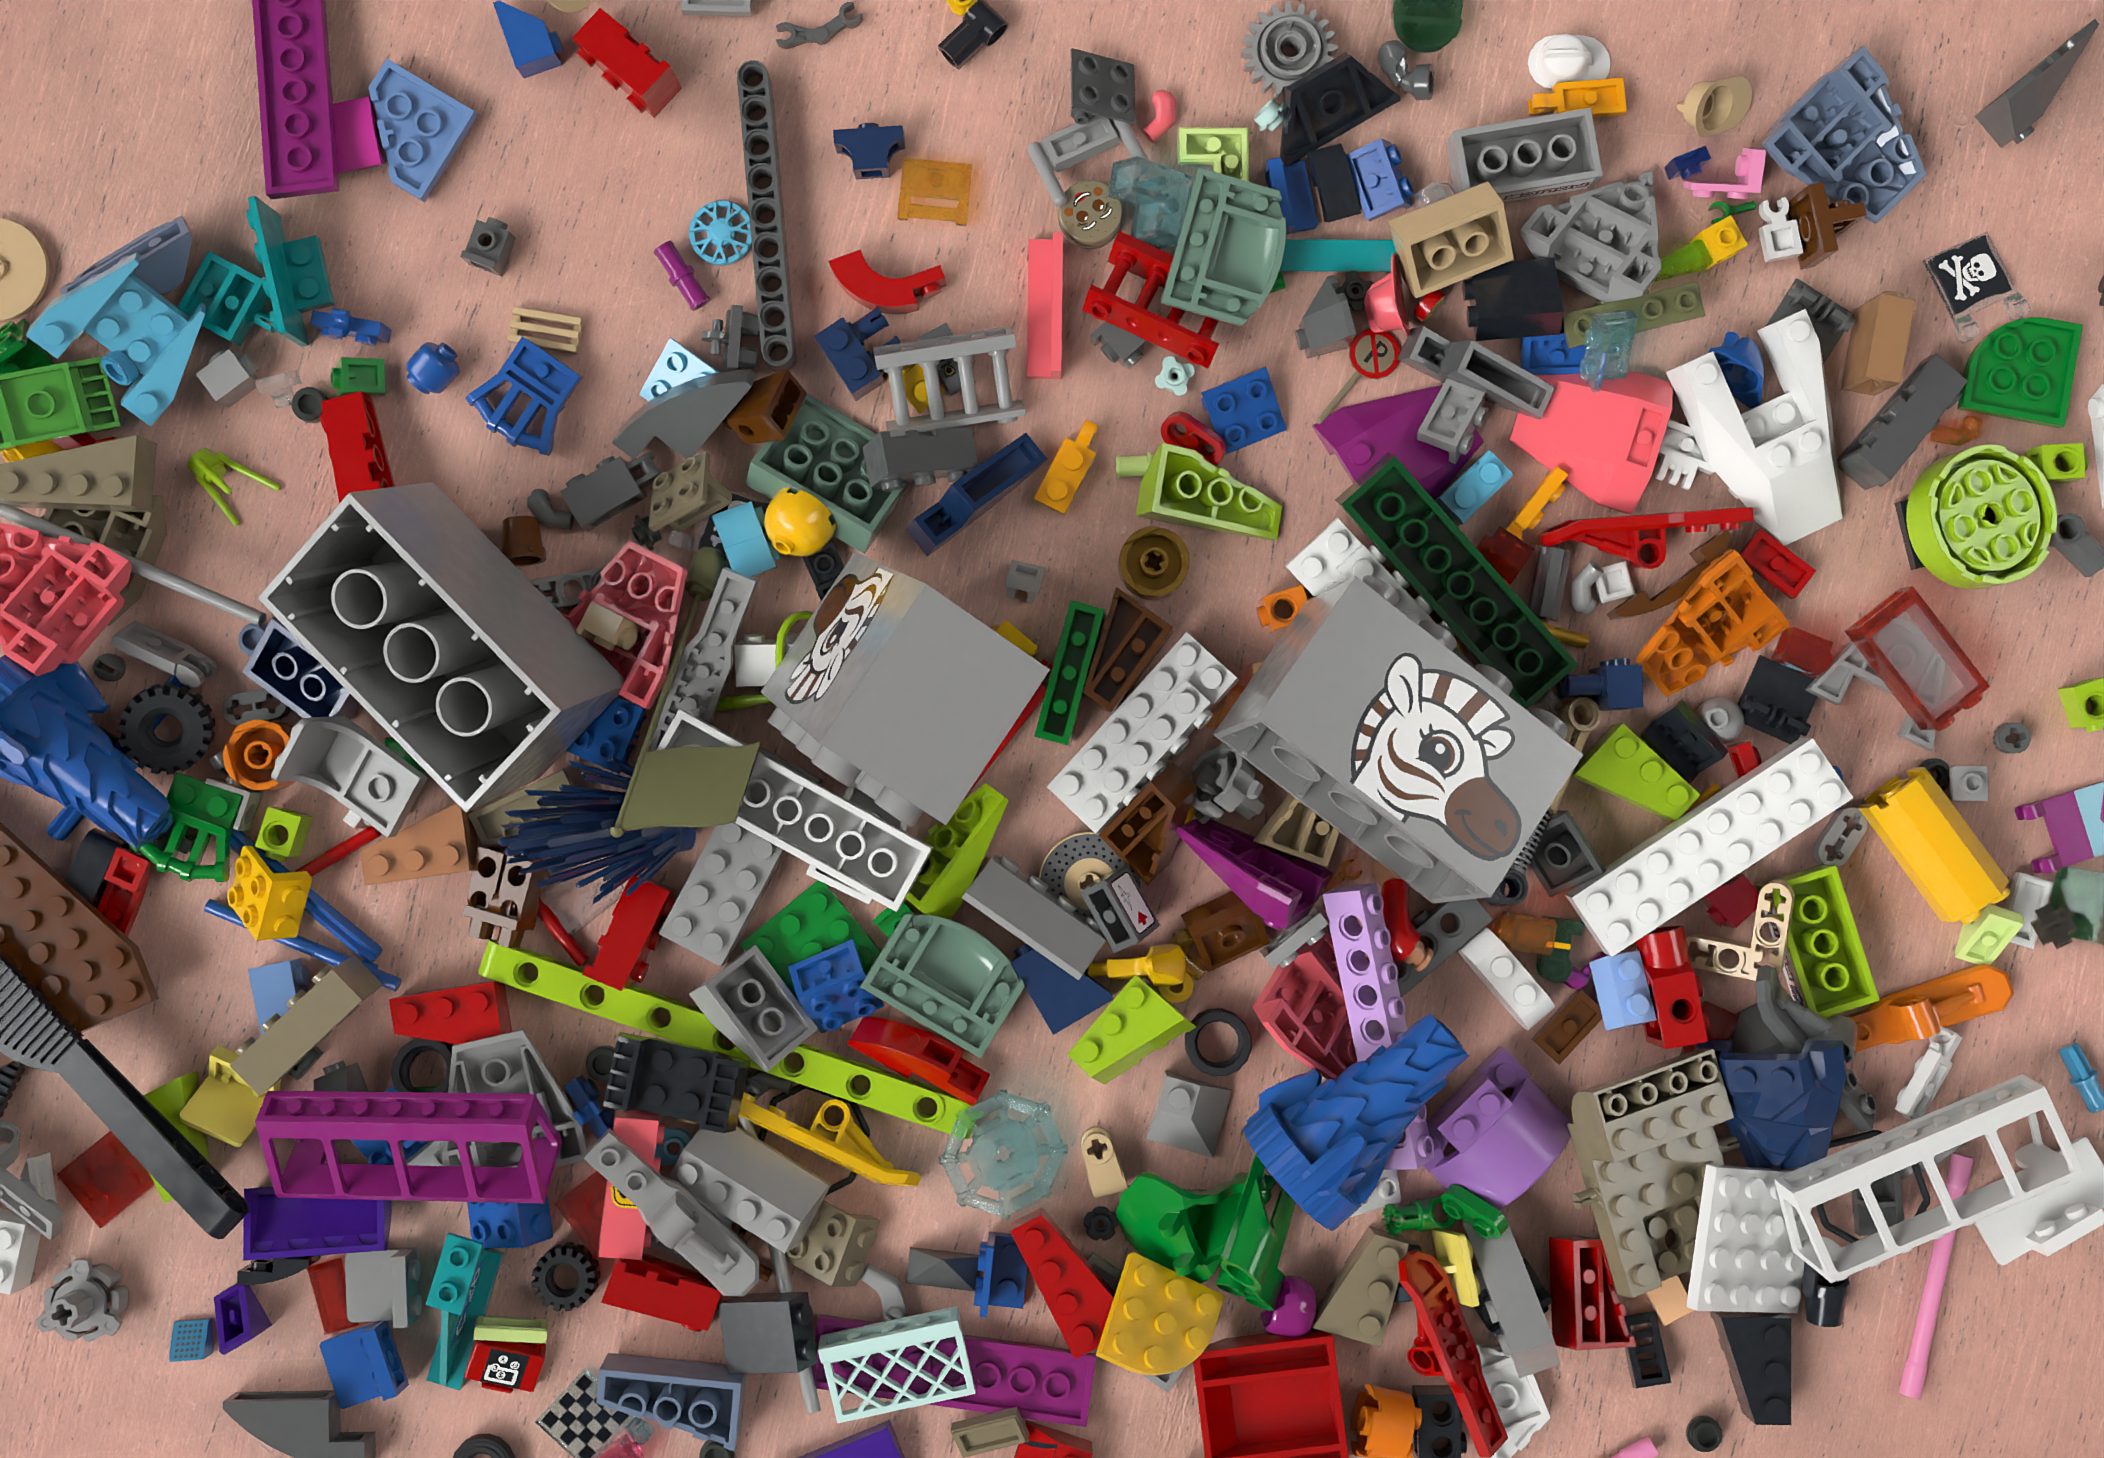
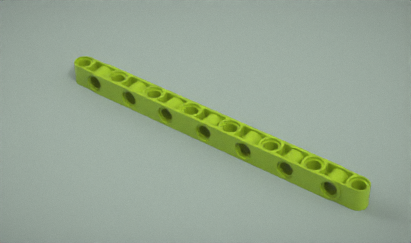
(689, 1026)

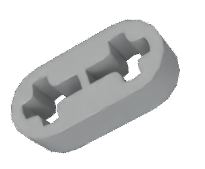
(1847, 841)

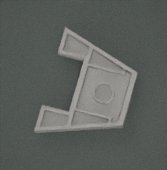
(1835, 680)

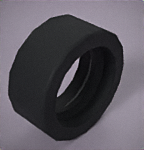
(1244, 1042)
(407, 1054)

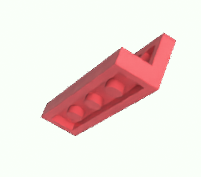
(1045, 307)

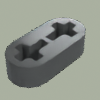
(255, 699)

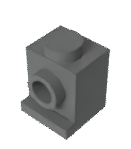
(492, 257)
(1118, 344)

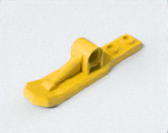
(840, 1144)

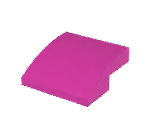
(356, 135)

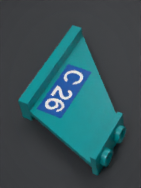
(463, 1293)

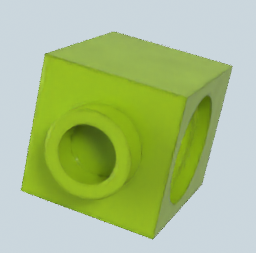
(2073, 458)
(2074, 704)
(297, 826)

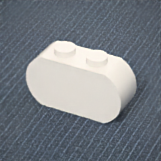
(1506, 978)

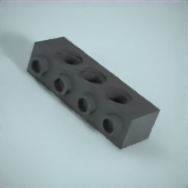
(1469, 919)

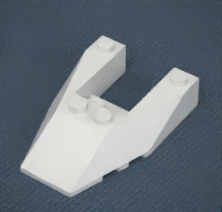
(1778, 452)

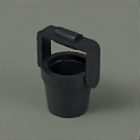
(1824, 1300)

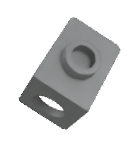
(250, 799)

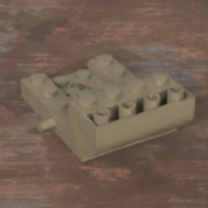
(1645, 1163)

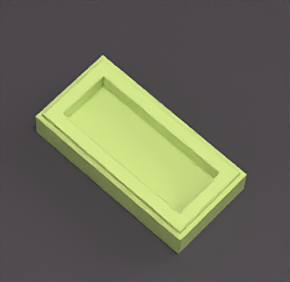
(511, 1329)

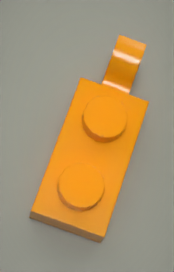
(1603, 96)
(1067, 470)
(1530, 513)

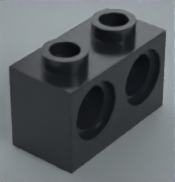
(1438, 1425)

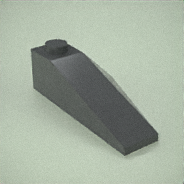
(2026, 101)

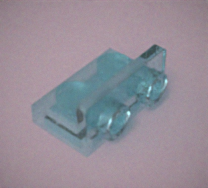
(1607, 347)

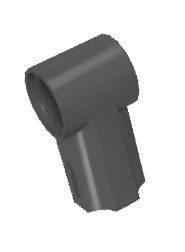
(2078, 545)

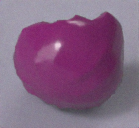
(1294, 1309)

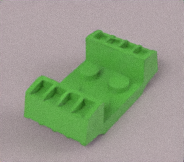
(55, 403)

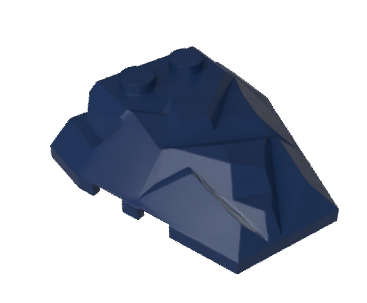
(1782, 1101)

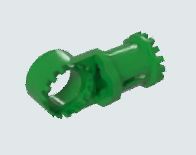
(1424, 1221)

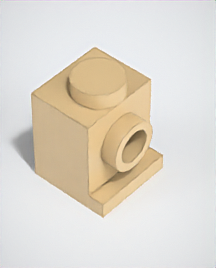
(608, 628)

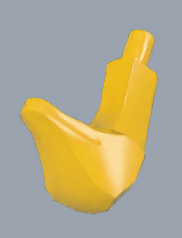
(1162, 964)

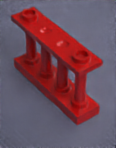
(1152, 265)

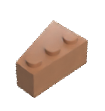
(426, 849)

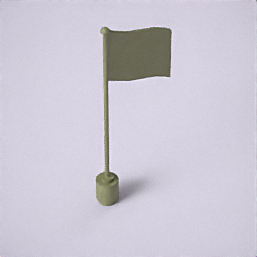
(688, 782)

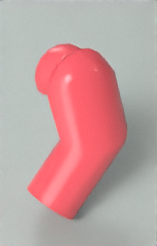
(1165, 115)

